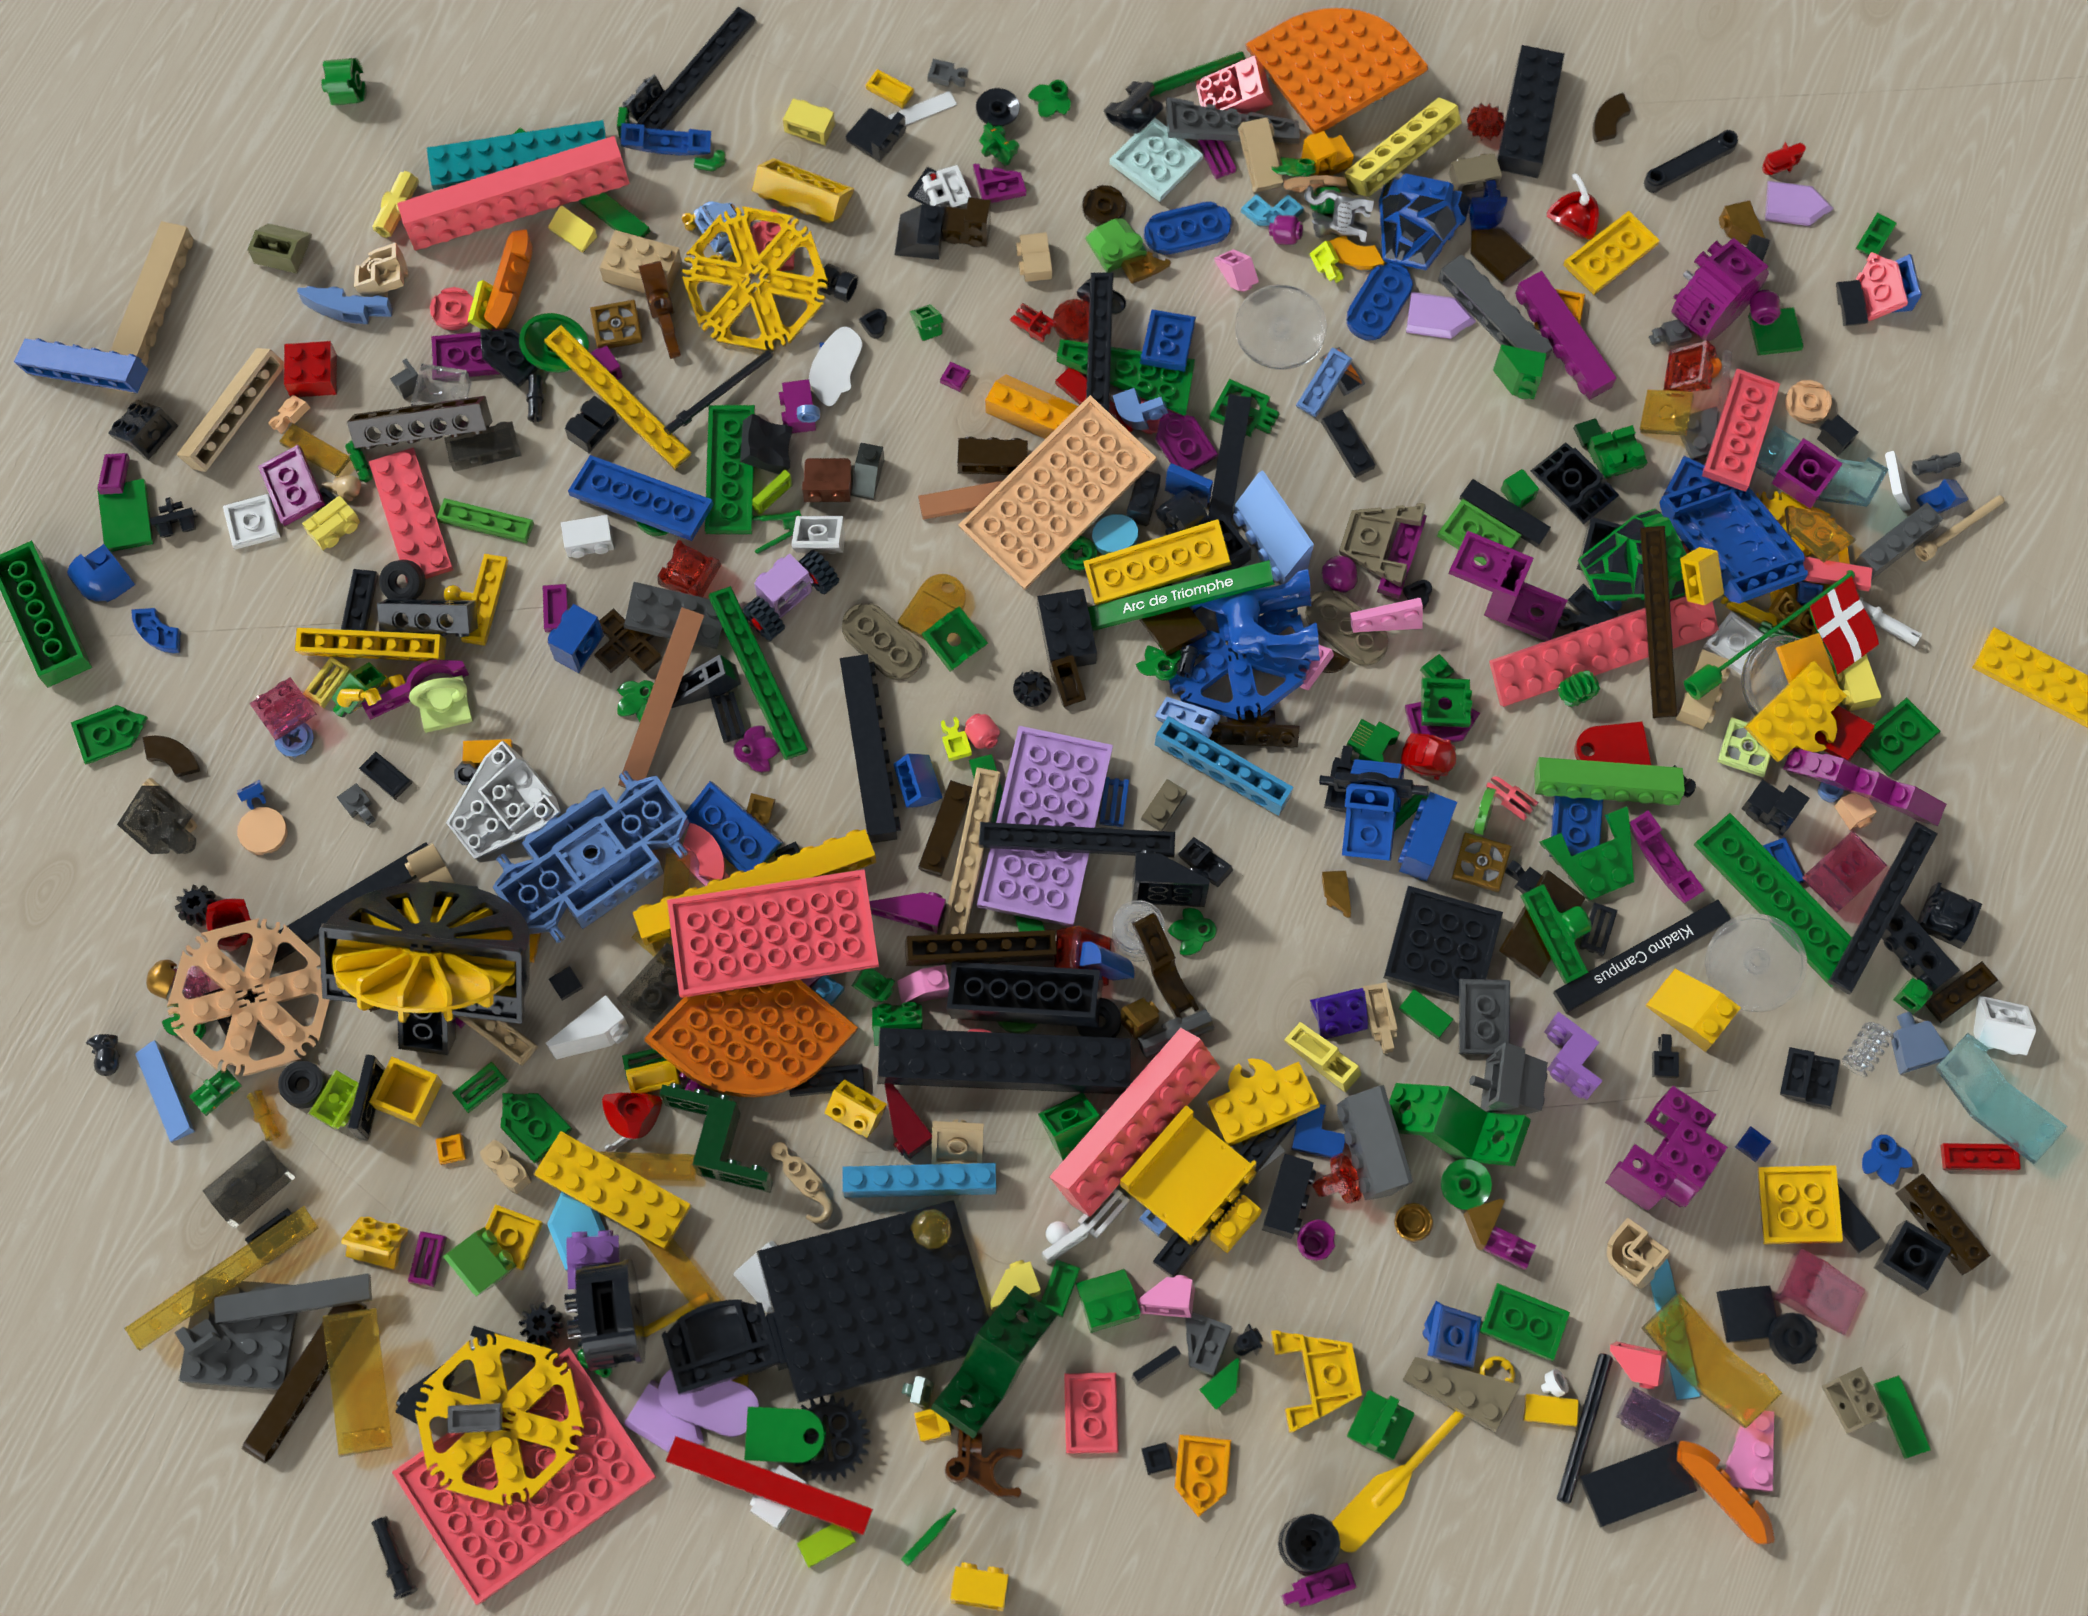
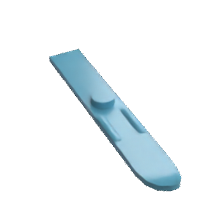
(1664, 1290)

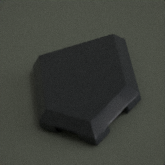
(504, 354)

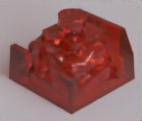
(1690, 367)
(688, 571)

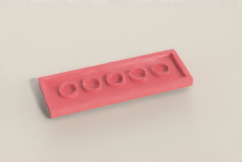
(1741, 430)
(410, 512)

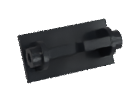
(645, 96)
(1248, 1342)

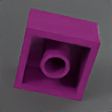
(1806, 473)

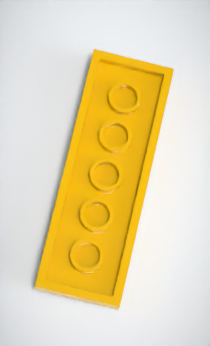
(1157, 562)
(2035, 675)
(612, 1190)

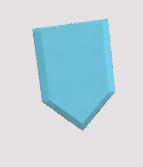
(571, 1217)

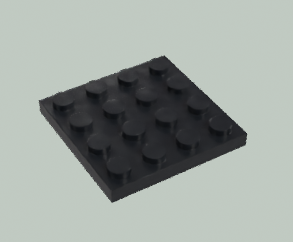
(1441, 942)

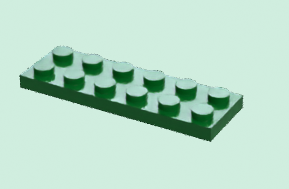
(727, 479)

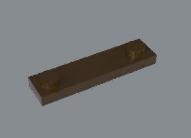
(945, 828)

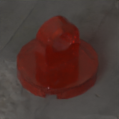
(1072, 320)
(1341, 1180)

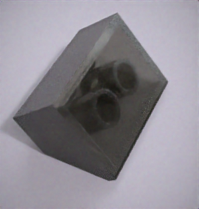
(248, 1184)

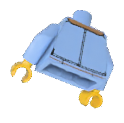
(704, 217)

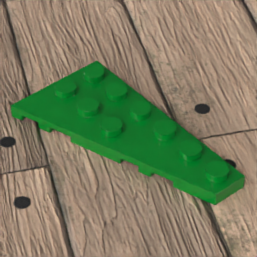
(1128, 373)

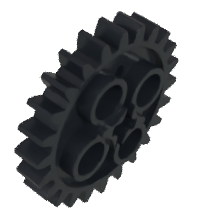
(851, 1434)

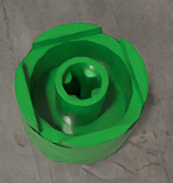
(343, 81)

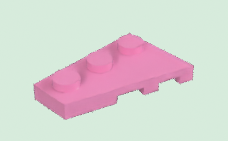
(1389, 617)
(1752, 1455)

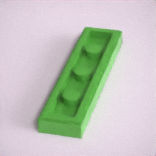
(485, 520)

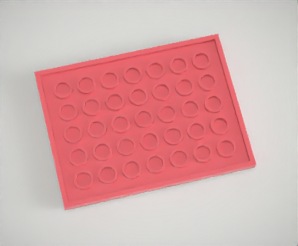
(499, 1542)

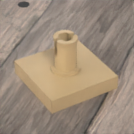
(957, 1142)

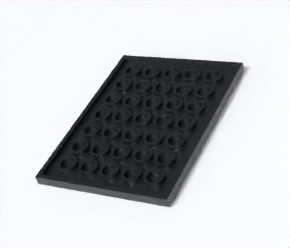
(871, 1303)

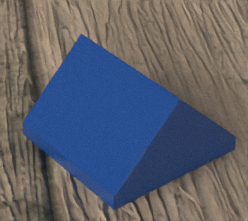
(1910, 282)

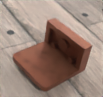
(827, 480)

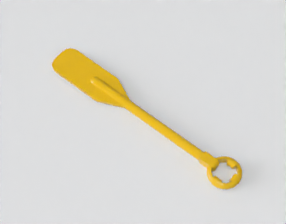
(1388, 1489)

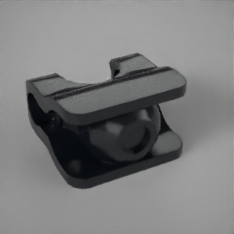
(1135, 111)

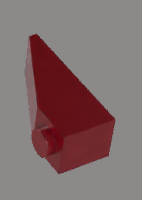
(907, 1128)

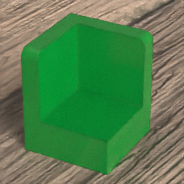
(1519, 489)

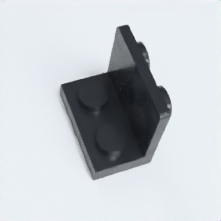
(143, 428)

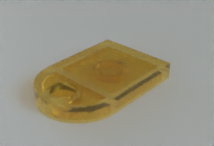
(932, 603)

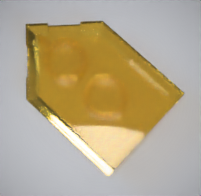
(1818, 532)

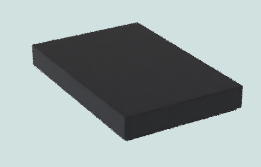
(362, 1111)

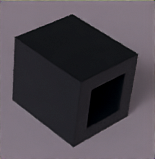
(1837, 434)

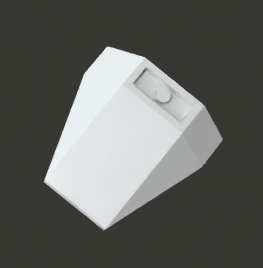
(501, 803)

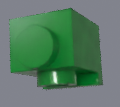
(1916, 992)

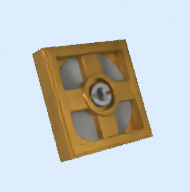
(616, 324)
(1481, 862)

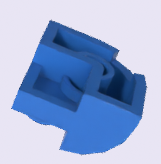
(99, 575)

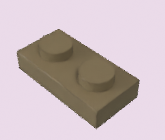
(1164, 805)

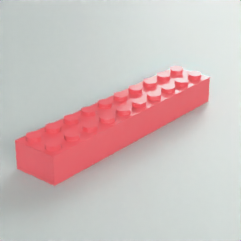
(513, 193)

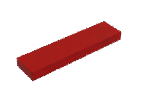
(1075, 386)

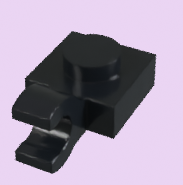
(1577, 621)
(1526, 879)
(1665, 1062)

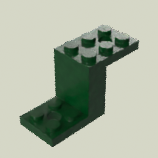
(716, 1137)
(994, 1361)

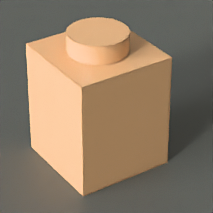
(1855, 810)

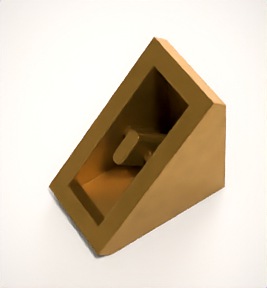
(1482, 1221)

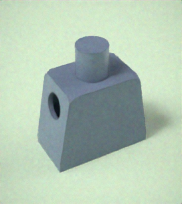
(1916, 1044)

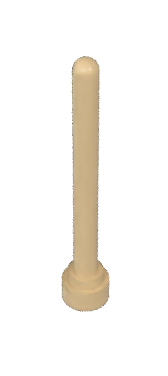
(1927, 549)

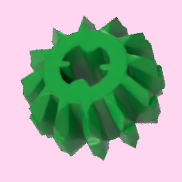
(1578, 688)

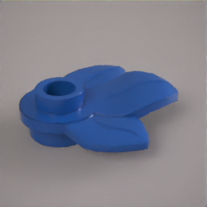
(1886, 1163)

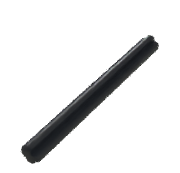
(1584, 1428)

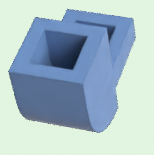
(1136, 413)

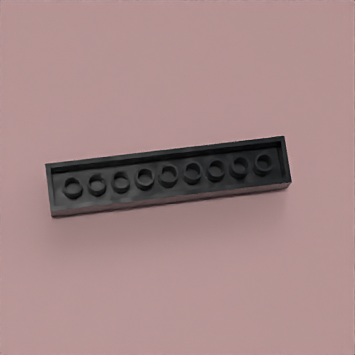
(1003, 1061)

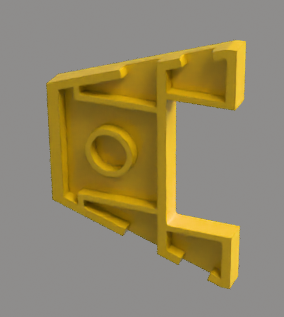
(1329, 1375)

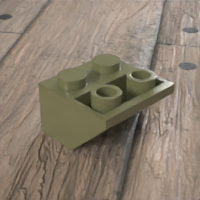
(279, 247)

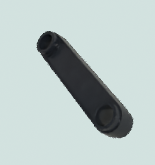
(1690, 161)

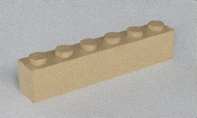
(231, 409)

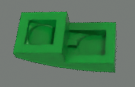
(1876, 234)

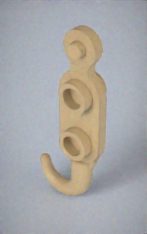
(804, 1179)

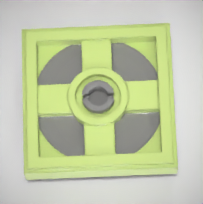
(1742, 750)

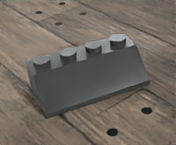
(1374, 1143)

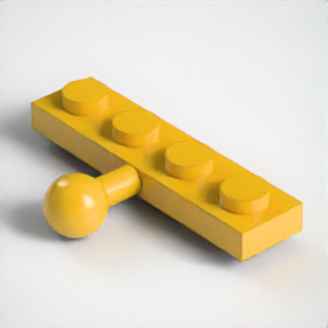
(485, 594)

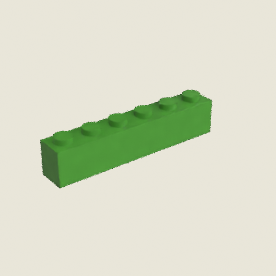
(1609, 781)

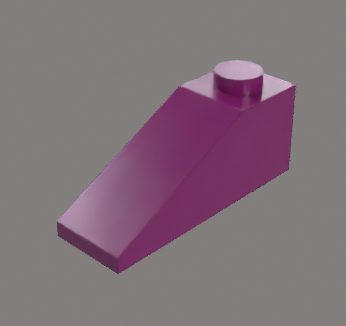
(915, 909)

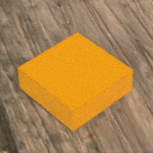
(450, 1149)

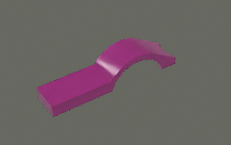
(400, 695)

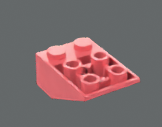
(1237, 87)

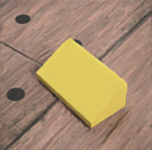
(572, 229)

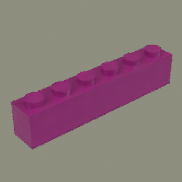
(1565, 335)

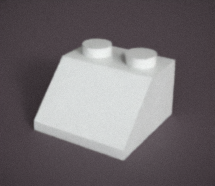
(818, 533)
(2004, 1025)

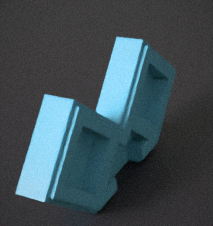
(1263, 214)

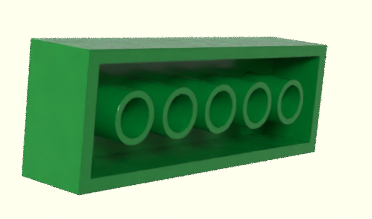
(41, 615)

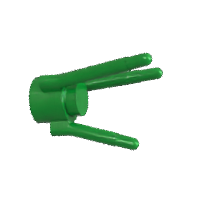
(788, 521)

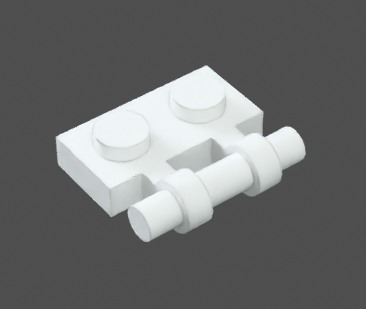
(953, 187)

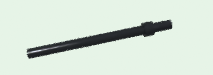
(685, 417)

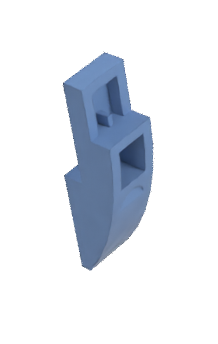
(336, 305)

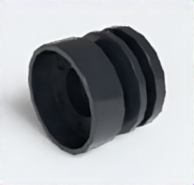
(1318, 1531)

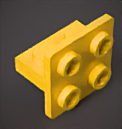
(374, 1242)

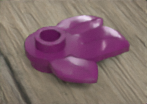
(760, 749)

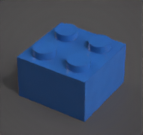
(575, 638)

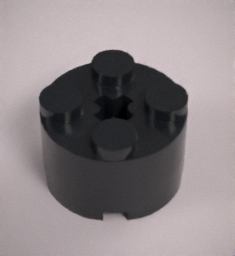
(1181, 513)

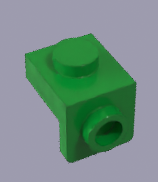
(873, 985)

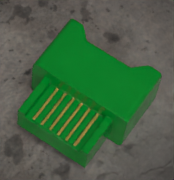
(1372, 740)

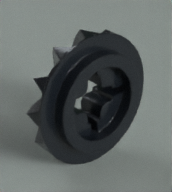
(1035, 697)

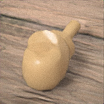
(345, 486)

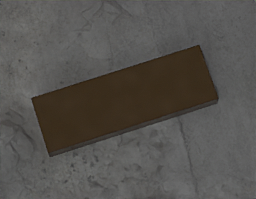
(1961, 992)

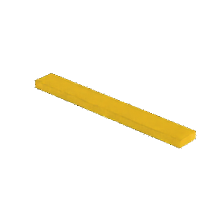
(617, 397)

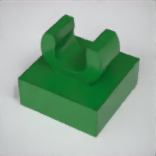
(1437, 668)

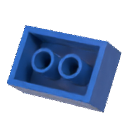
(1426, 836)

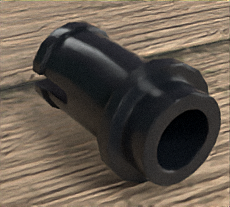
(1187, 662)

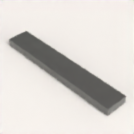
(293, 1299)

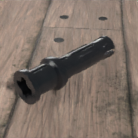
(397, 1569)

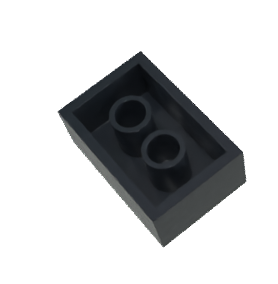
(1067, 627)

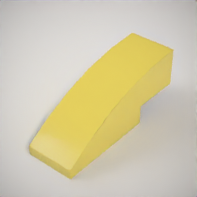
(1323, 1057)

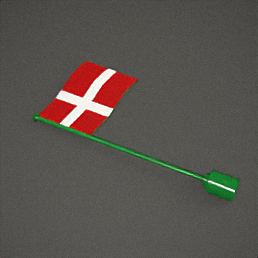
(1836, 616)

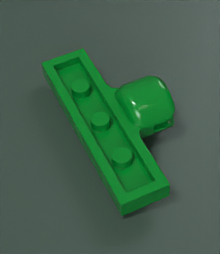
(1558, 931)

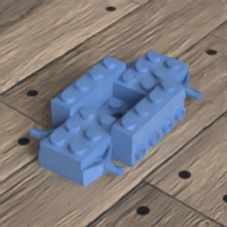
(623, 835)

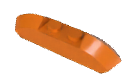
(509, 279)
(1748, 1517)

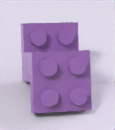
(1568, 1063)

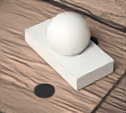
(1062, 1239)

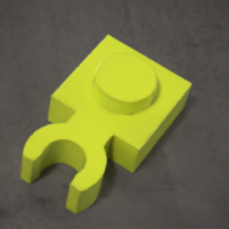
(955, 742)

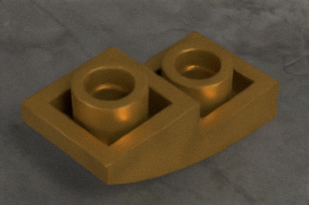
(1784, 606)

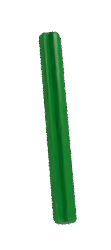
(1196, 73)

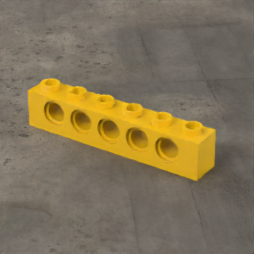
(369, 644)

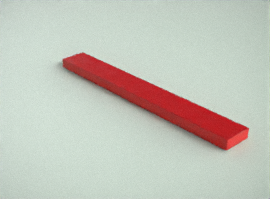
(769, 1485)

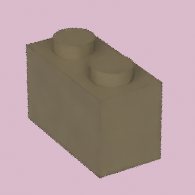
(1472, 173)

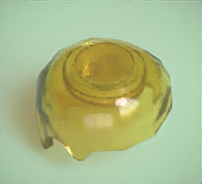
(931, 1228)

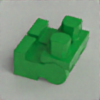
(1617, 452)

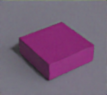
(955, 376)

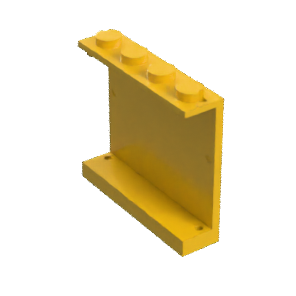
(1188, 1176)

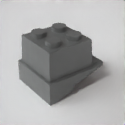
(1512, 1082)

